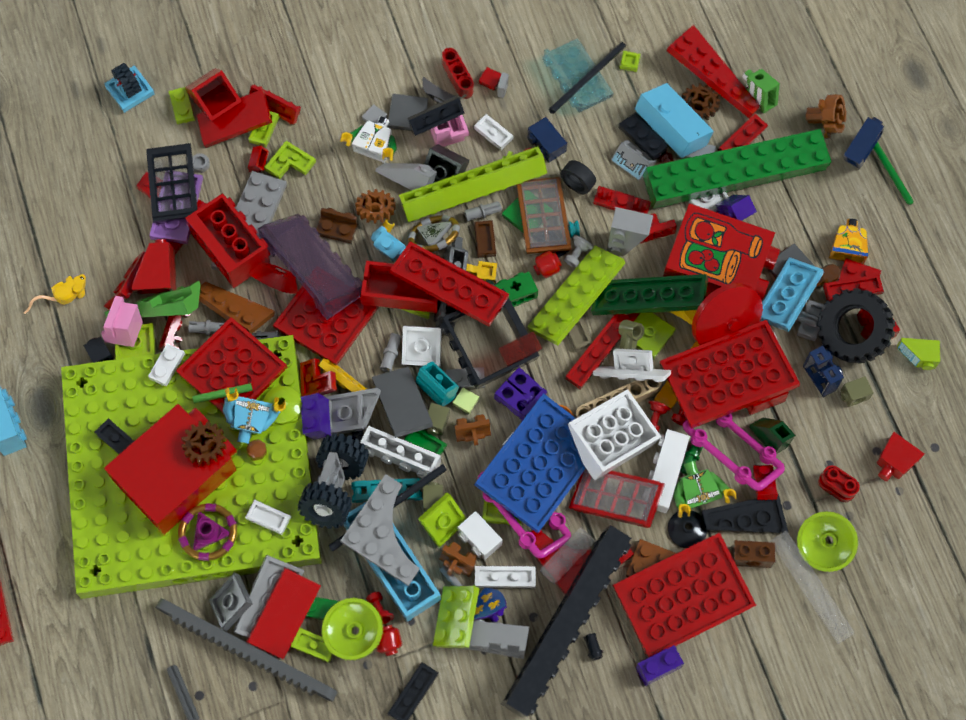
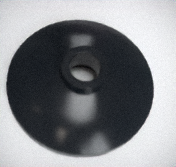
(683, 537)

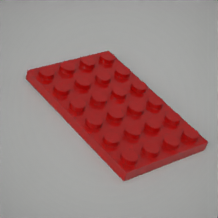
(729, 374)
(684, 595)

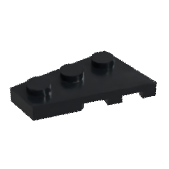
(643, 136)

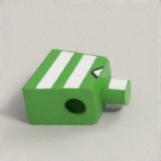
(762, 88)

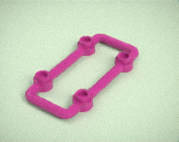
(742, 474)
(528, 539)

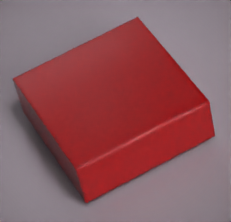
(490, 78)

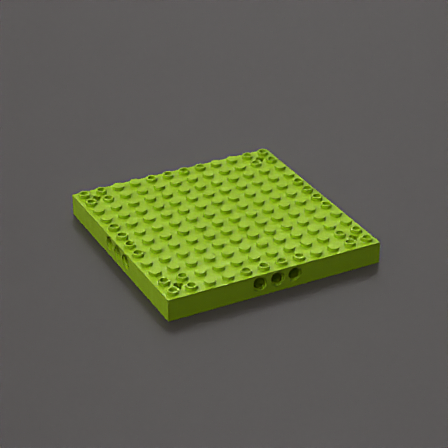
(115, 533)

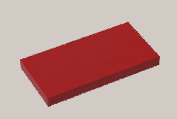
(242, 118)
(283, 613)

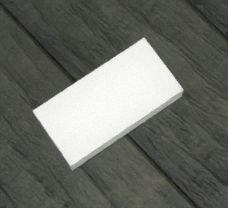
(268, 517)

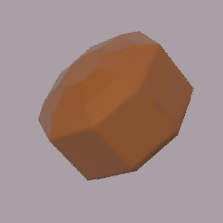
(256, 449)

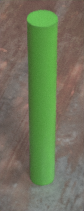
(221, 393)

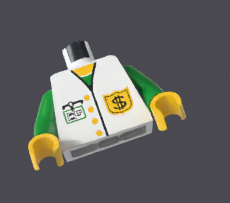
(372, 140)

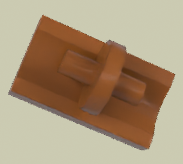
(472, 431)
(457, 562)

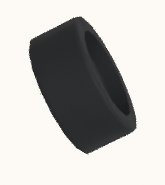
(578, 177)

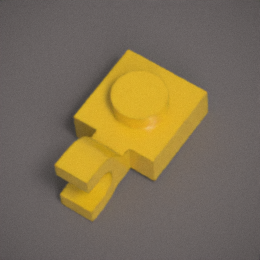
(484, 270)

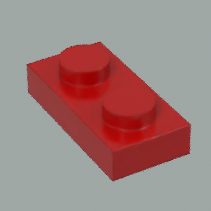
(769, 492)

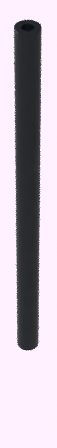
(584, 80)
(403, 496)

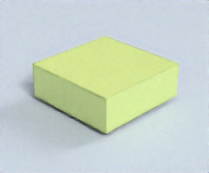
(466, 400)

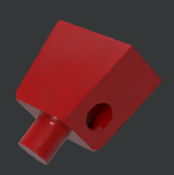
(897, 457)

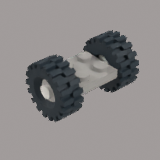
(324, 500)

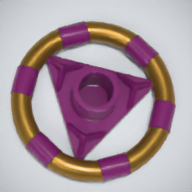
(207, 532)

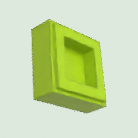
(630, 61)

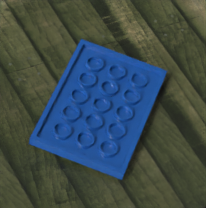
(535, 465)

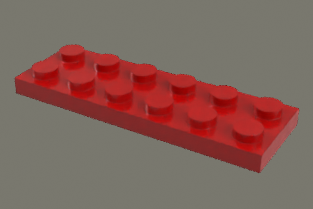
(449, 283)

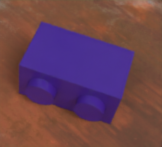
(736, 207)
(315, 416)
(659, 665)

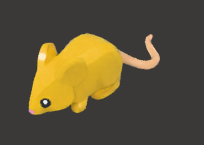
(65, 292)

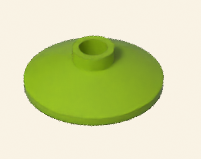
(293, 403)

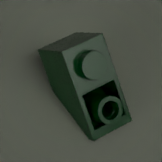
(773, 433)

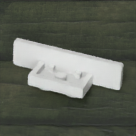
(632, 364)

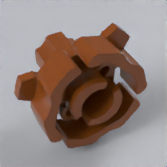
(829, 112)

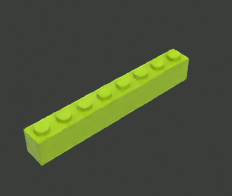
(473, 184)

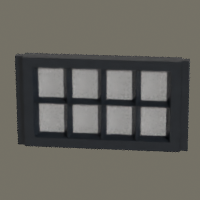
(171, 182)

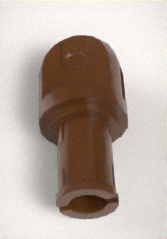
(831, 274)

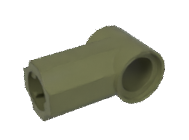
(630, 333)

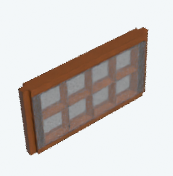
(543, 215)

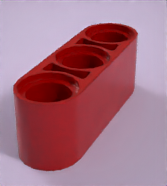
(454, 66)

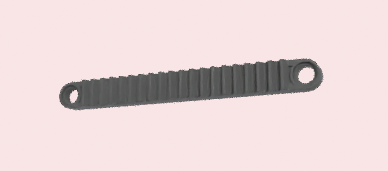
(245, 650)

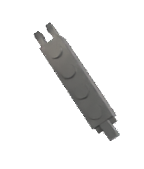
(458, 256)

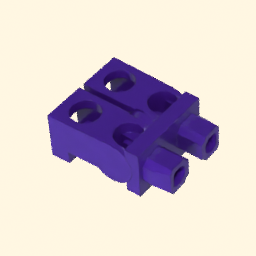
(519, 393)

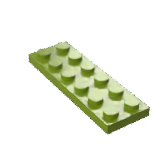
(576, 295)

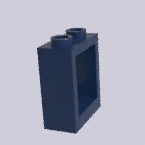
(864, 142)

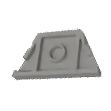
(352, 410)

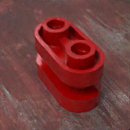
(838, 483)

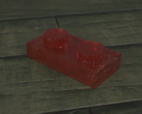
(520, 349)

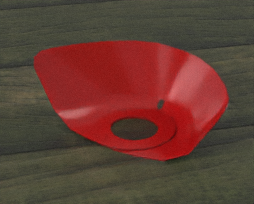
(270, 276)

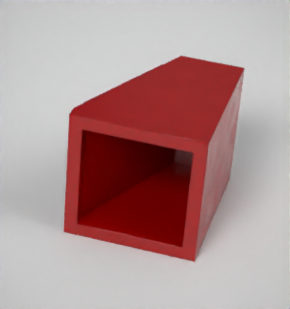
(213, 93)
(157, 269)

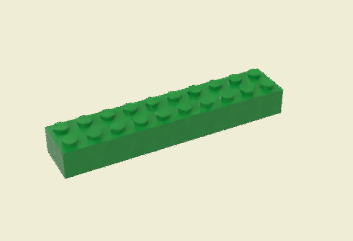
(736, 168)

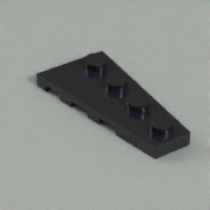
(747, 516)

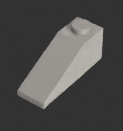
(408, 174)

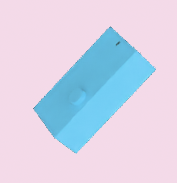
(674, 120)

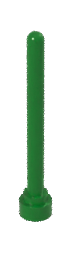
(893, 174)

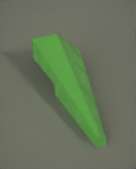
(175, 302)

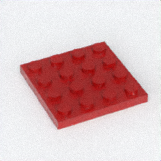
(323, 337)
(231, 360)

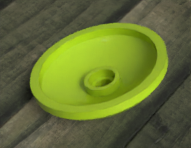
(820, 553)
(339, 627)

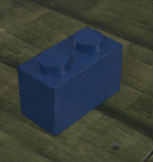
(547, 139)

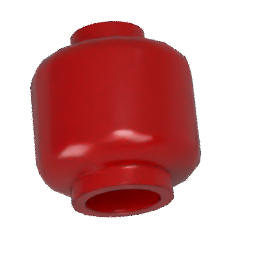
(547, 264)
(390, 640)

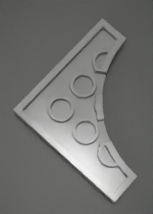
(374, 535)

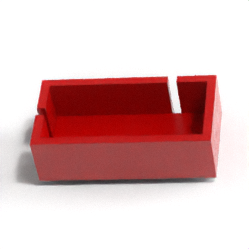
(387, 290)

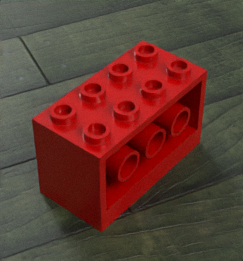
(228, 239)

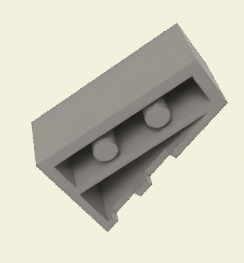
(628, 230)
(499, 638)

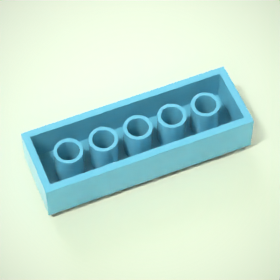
(409, 599)

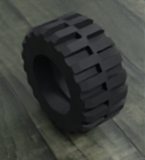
(838, 308)

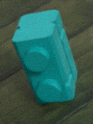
(436, 384)

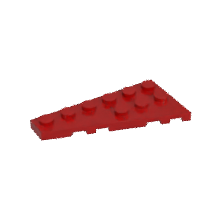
(702, 60)

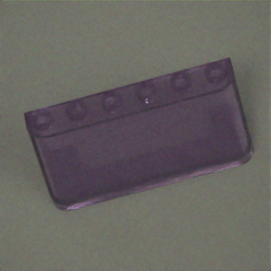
(312, 263)

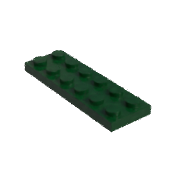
(651, 295)

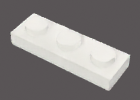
(505, 577)

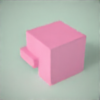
(450, 132)
(122, 323)

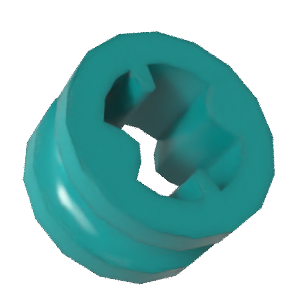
(574, 228)

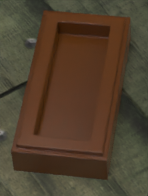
(485, 239)

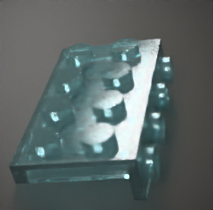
(568, 66)

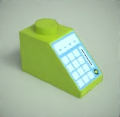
(921, 352)

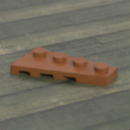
(227, 305)

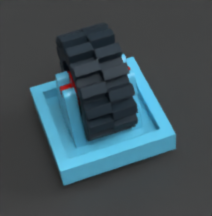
(128, 87)

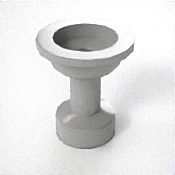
(581, 245)

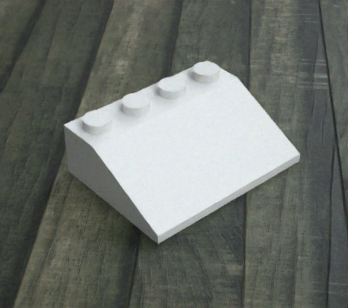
(612, 434)

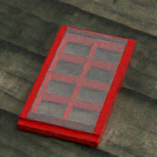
(618, 497)

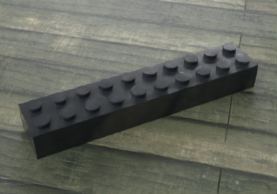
(566, 621)

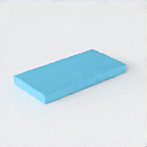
(790, 293)

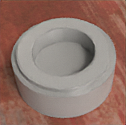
(201, 163)

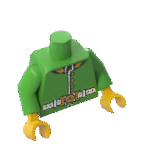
(699, 489)

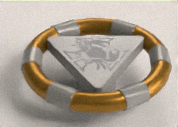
(434, 233)

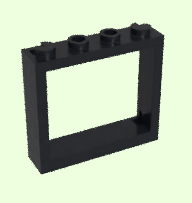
(515, 324)

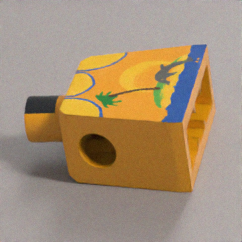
(850, 243)

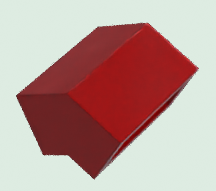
(254, 159)

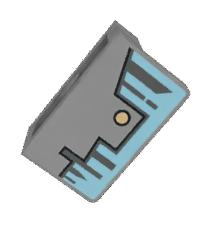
(632, 159)

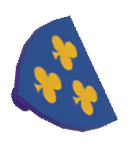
(490, 604)

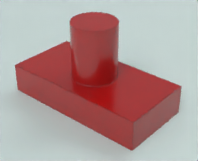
(659, 229)

